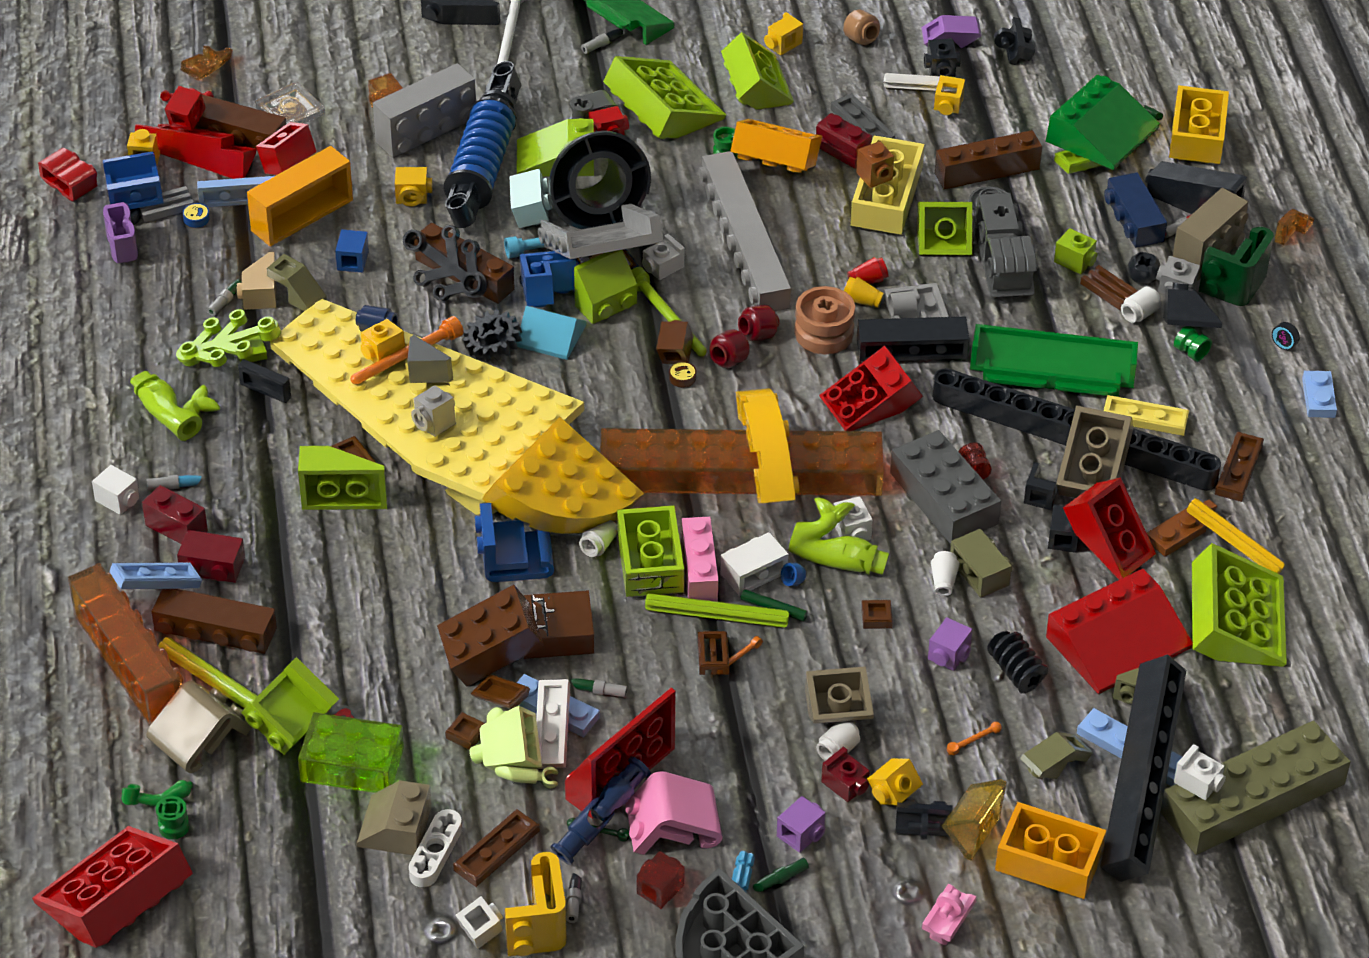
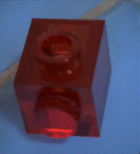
(660, 879)

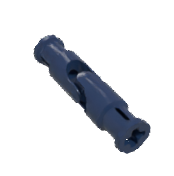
(614, 795)

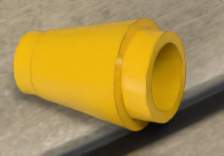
(863, 292)

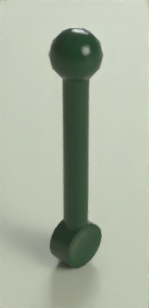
(622, 834)

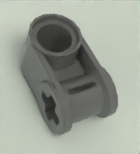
(590, 103)

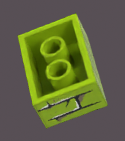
(650, 551)

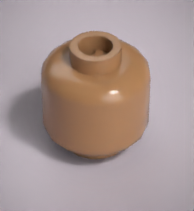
(861, 27)

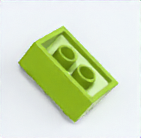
(755, 74)

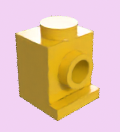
(784, 34)
(946, 101)
(142, 142)

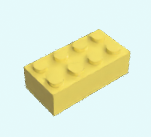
(889, 203)

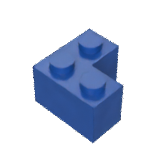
(544, 274)

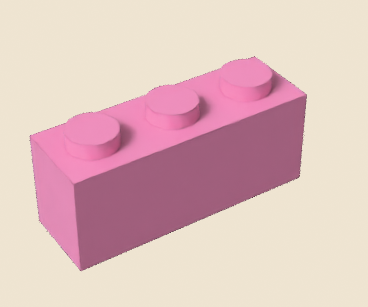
(699, 558)

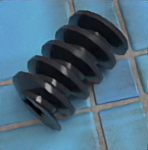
(1017, 660)

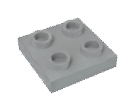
(915, 301)

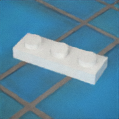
(553, 721)

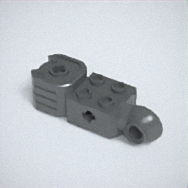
(1004, 252)

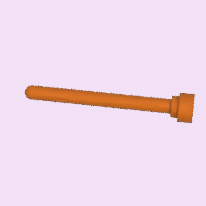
(448, 330)

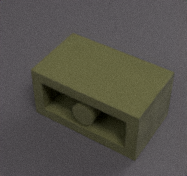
(981, 563)

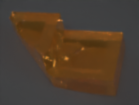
(206, 63)
(1291, 222)

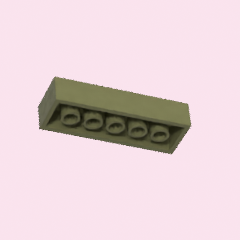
(1258, 787)

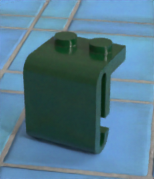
(1238, 275)

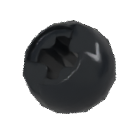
(1143, 268)

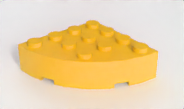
(562, 485)

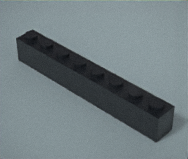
(1143, 769)

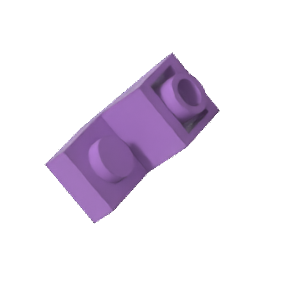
(959, 28)

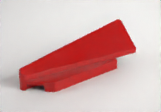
(203, 149)

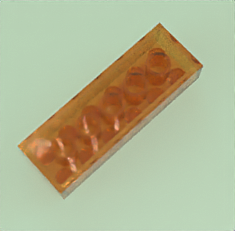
(124, 641)

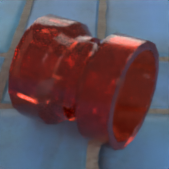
(976, 457)

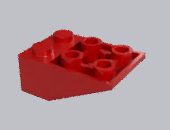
(871, 392)

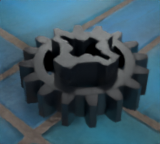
(492, 335)

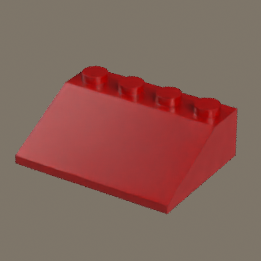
(1117, 629)
(646, 737)
(114, 885)

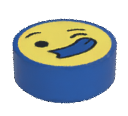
(196, 215)

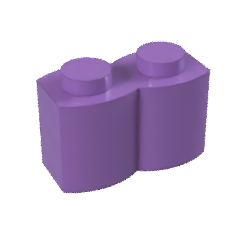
(120, 232)

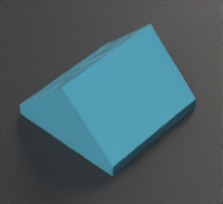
(550, 332)

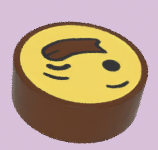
(682, 374)

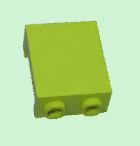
(287, 705)

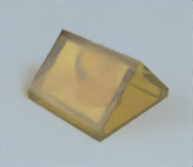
(975, 816)

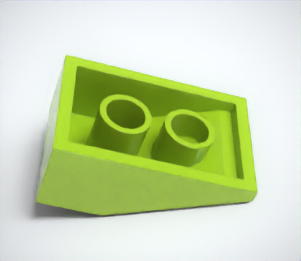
(543, 146)
(339, 480)

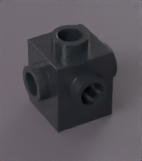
(942, 58)

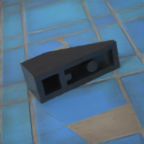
(461, 12)

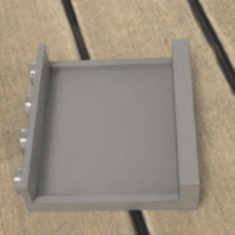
(637, 229)

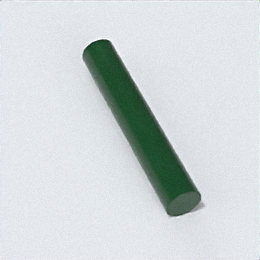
(766, 602)

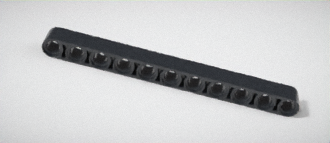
(1054, 422)

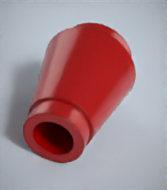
(870, 271)

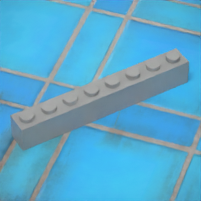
(744, 231)

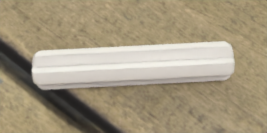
(913, 82)

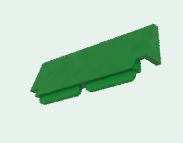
(632, 14)
(1053, 360)

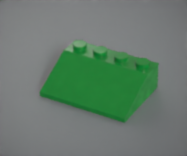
(1101, 123)

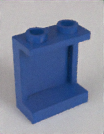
(133, 180)

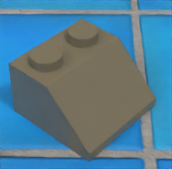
(838, 695)
(396, 818)

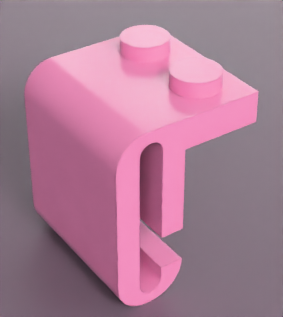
(673, 810)

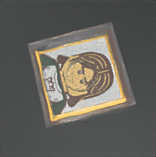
(293, 103)

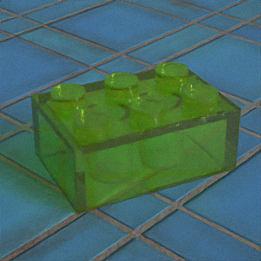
(350, 753)

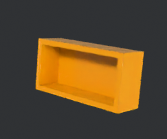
(300, 196)

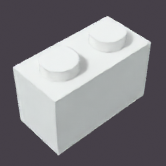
(753, 563)

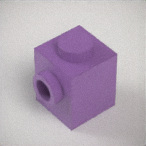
(950, 644)
(801, 824)

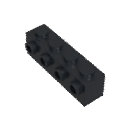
(914, 338)

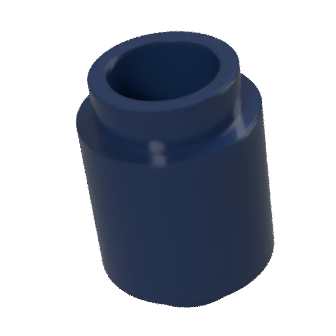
(373, 315)

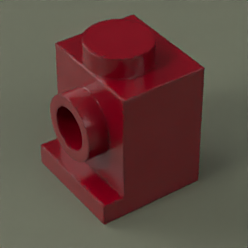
(845, 775)

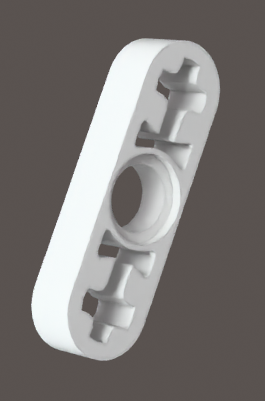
(435, 860)

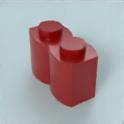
(68, 174)

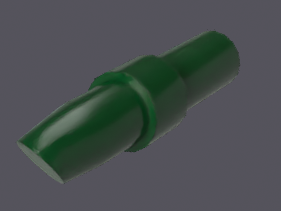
(781, 875)

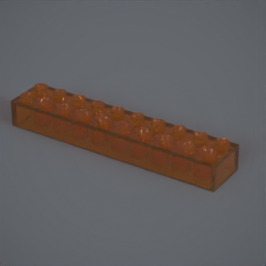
(724, 465)

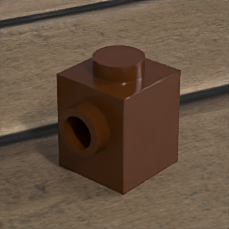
(674, 342)

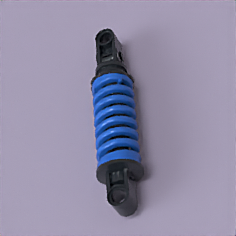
(482, 146)

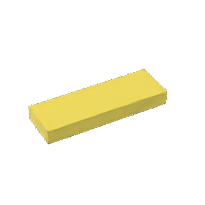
(1149, 415)

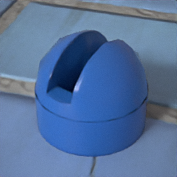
(793, 574)

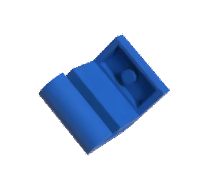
(510, 551)

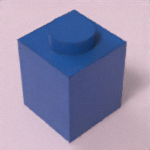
(352, 251)

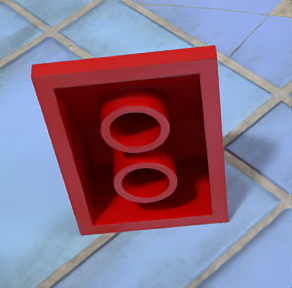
(1110, 527)

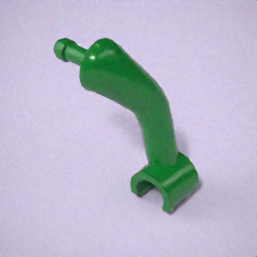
(132, 796)

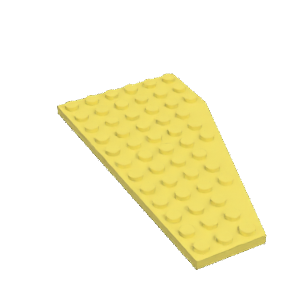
(494, 409)

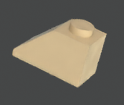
(256, 287)

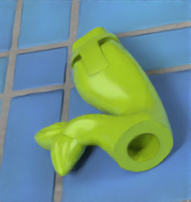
(162, 403)
(840, 552)

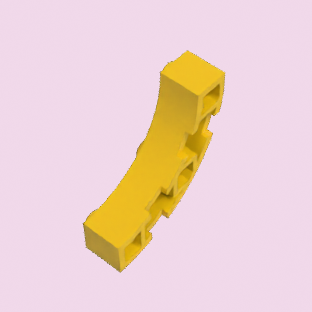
(767, 437)

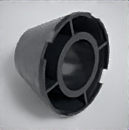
(624, 182)

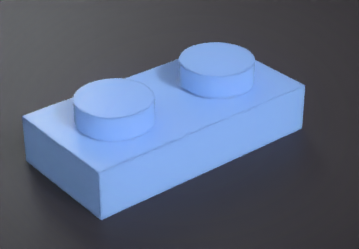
(1319, 394)

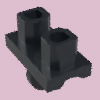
(1015, 41)
(922, 818)

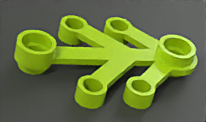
(193, 352)

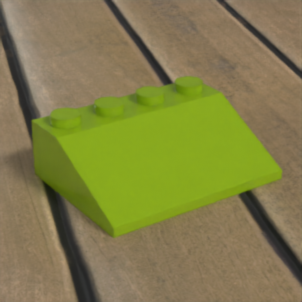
(661, 96)
(1237, 609)

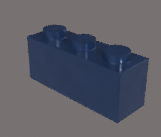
(1135, 210)

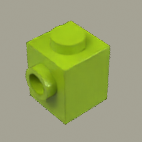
(1075, 251)

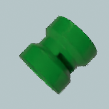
(723, 140)
(1191, 342)
(172, 817)

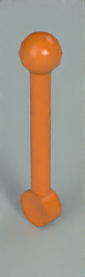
(755, 643)
(953, 748)

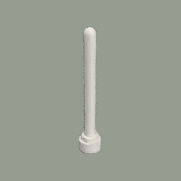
(509, 30)

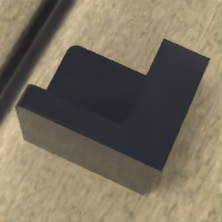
(1039, 491)

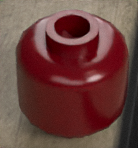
(758, 322)
(729, 348)

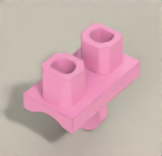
(948, 914)

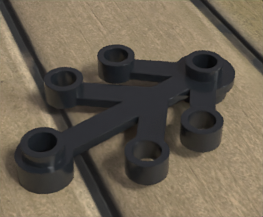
(449, 265)

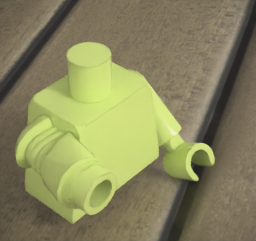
(512, 747)

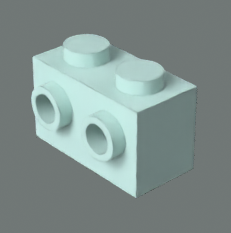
(529, 198)

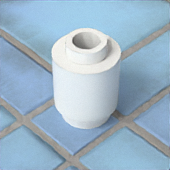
(1141, 305)
(839, 735)

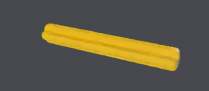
(1234, 536)

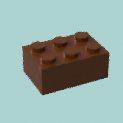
(490, 635)

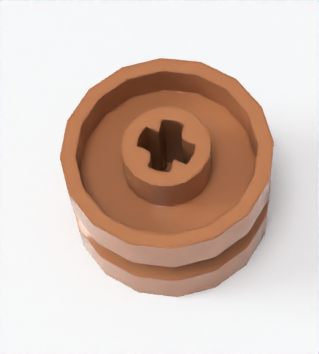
(824, 320)

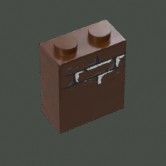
(563, 623)

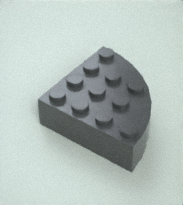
(731, 924)

